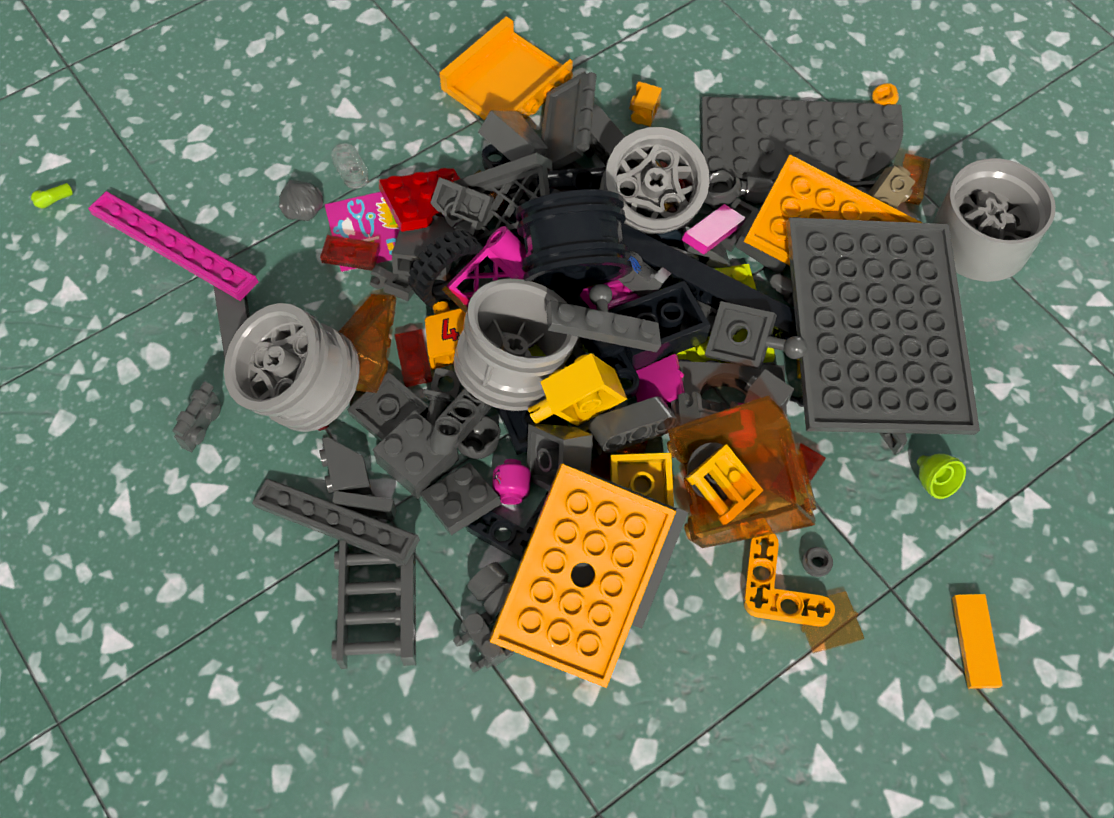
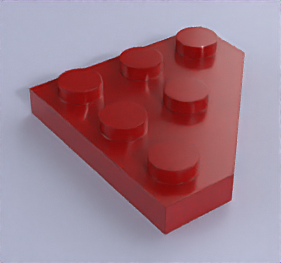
(411, 197)

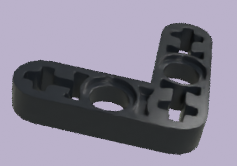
(519, 536)

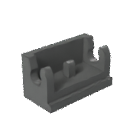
(695, 408)

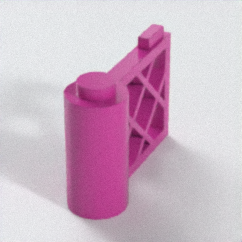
(504, 251)

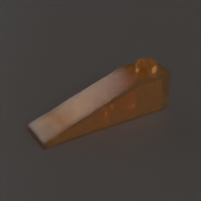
(370, 336)

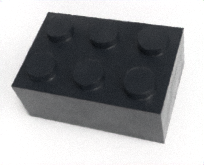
(679, 322)

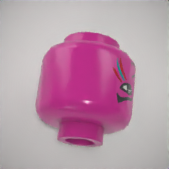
(511, 482)

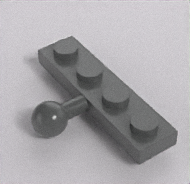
(601, 324)

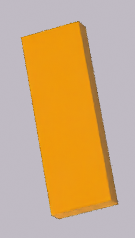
(976, 641)

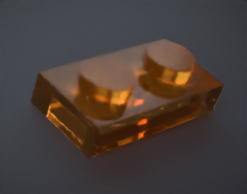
(919, 171)

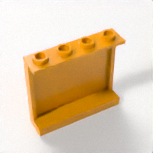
(503, 74)

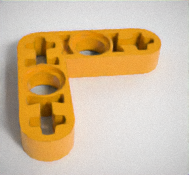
(773, 597)

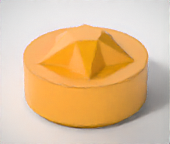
(885, 94)

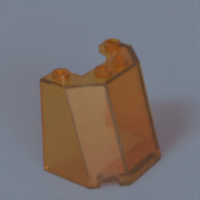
(766, 447)

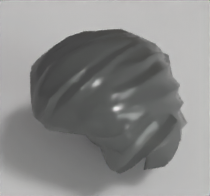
(722, 189)
(300, 200)

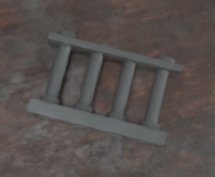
(403, 616)

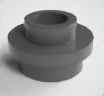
(820, 554)

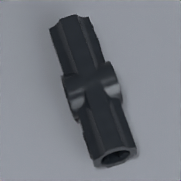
(565, 179)

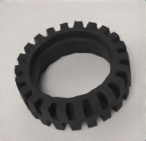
(437, 258)

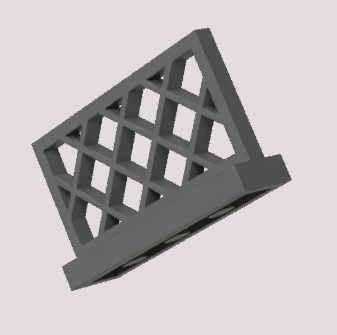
(502, 178)

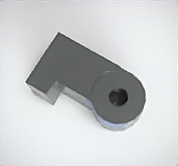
(643, 278)

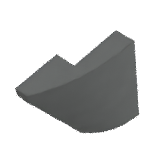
(461, 206)

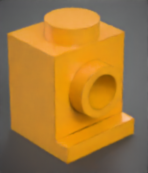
(645, 103)

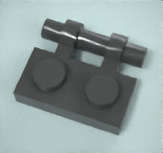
(197, 417)

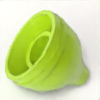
(941, 474)

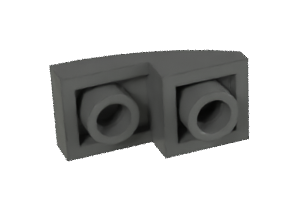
(715, 258)

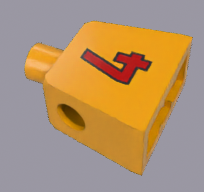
(443, 334)

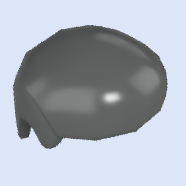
(481, 440)

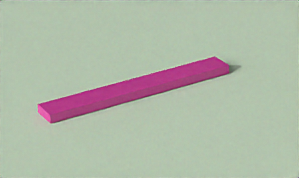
(174, 246)

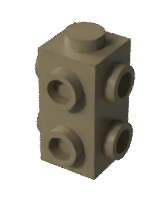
(893, 186)

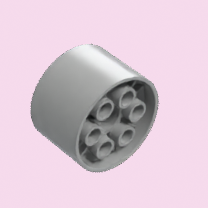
(1009, 206)

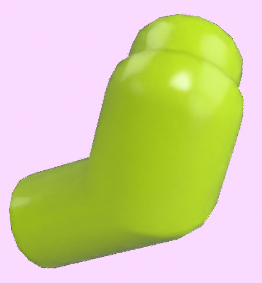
(45, 198)

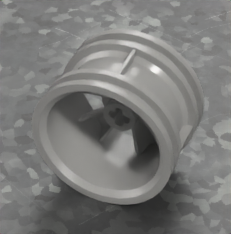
(500, 367)

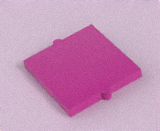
(661, 380)

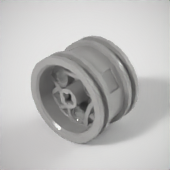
(656, 185)
(291, 368)

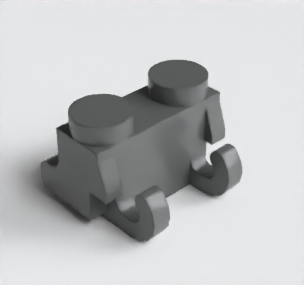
(480, 634)

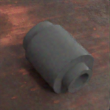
(756, 189)

